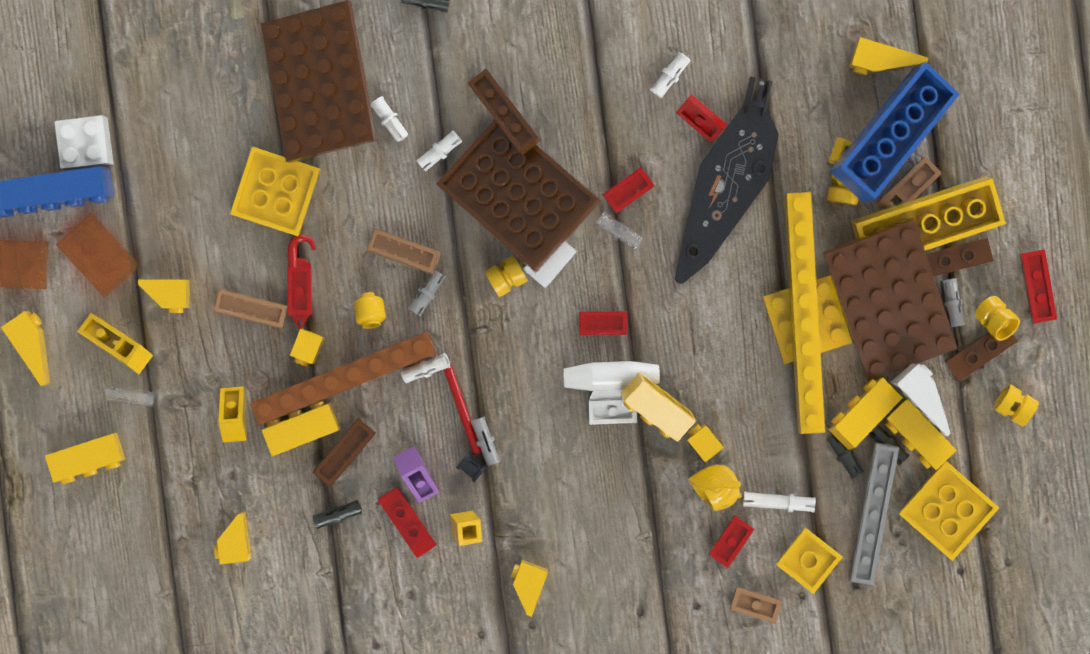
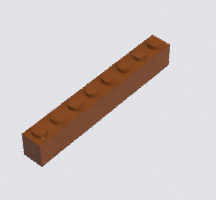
(343, 378)

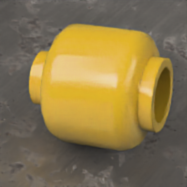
(369, 310)

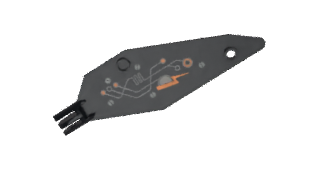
(729, 180)

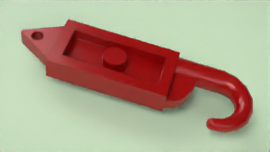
(299, 282)

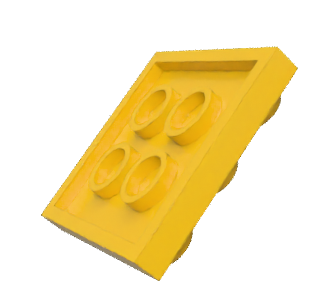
(275, 191)
(832, 324)
(948, 510)

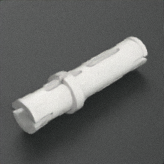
(779, 501)

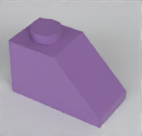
(416, 474)

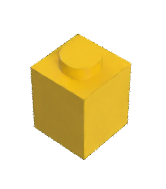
(306, 347)
(704, 442)
(465, 528)

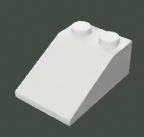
(920, 389)

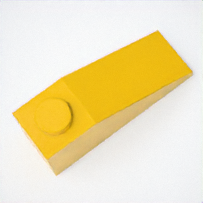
(877, 57)
(29, 342)
(115, 343)

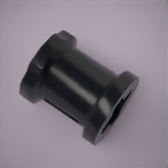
(471, 467)

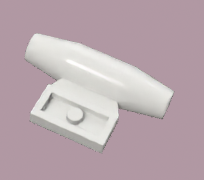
(606, 383)

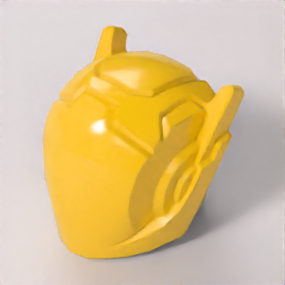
(716, 486)

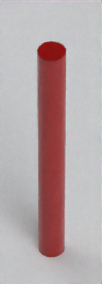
(462, 409)

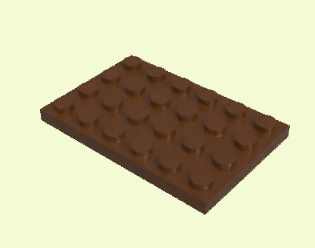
(318, 81)
(518, 197)
(890, 299)

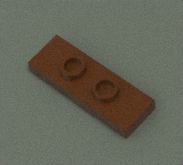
(960, 257)
(977, 355)
(344, 452)

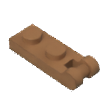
(911, 184)

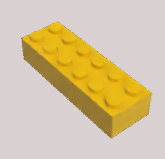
(942, 215)

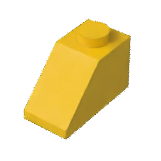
(168, 293)
(233, 414)
(234, 542)
(528, 584)

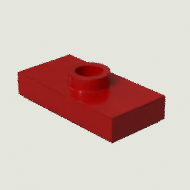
(628, 190)
(603, 323)

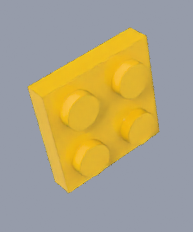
(809, 560)

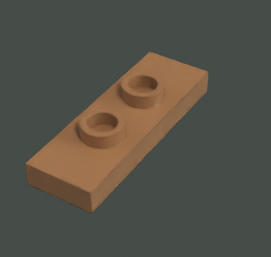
(404, 251)
(250, 308)

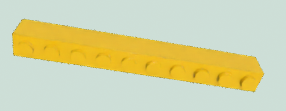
(804, 313)

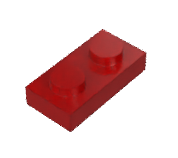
(701, 118)
(731, 541)

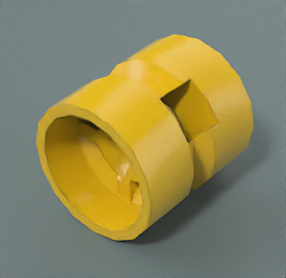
(840, 194)
(506, 276)
(996, 318)
(1023, 409)

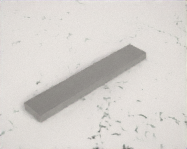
(874, 513)

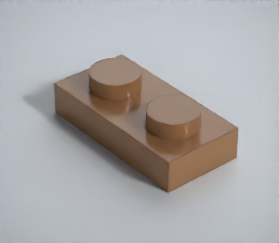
(755, 604)

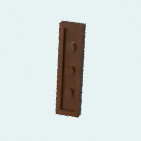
(504, 111)

